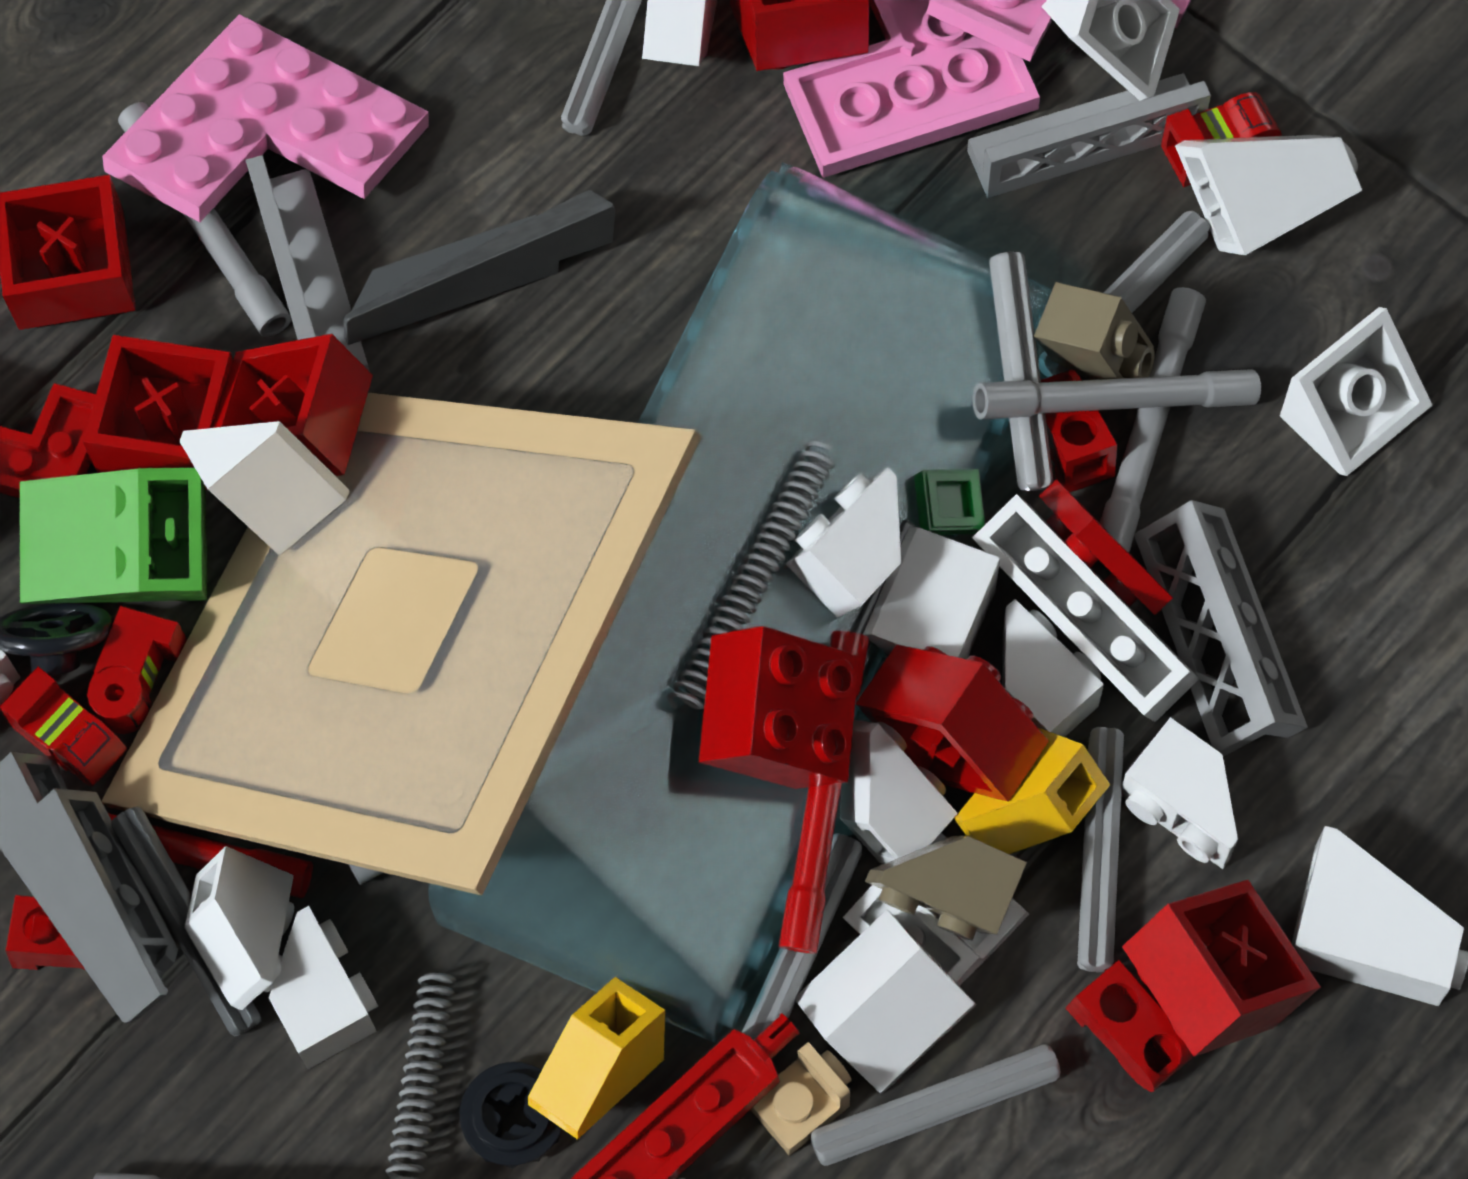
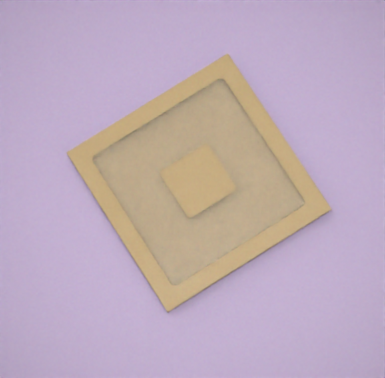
(415, 647)

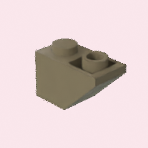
(1094, 335)
(954, 878)

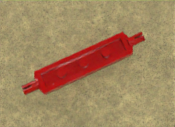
(695, 1108)

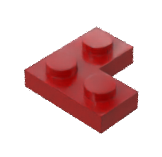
(54, 445)
(1094, 543)

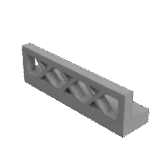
(1080, 136)
(303, 253)
(1239, 622)

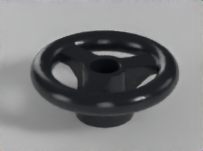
(53, 634)

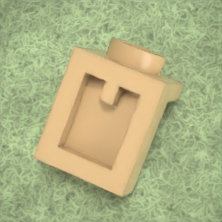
(806, 1098)

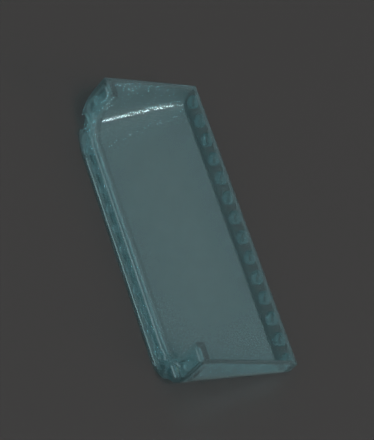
(809, 330)

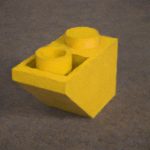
(1045, 805)
(600, 1057)

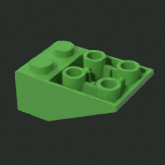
(114, 537)

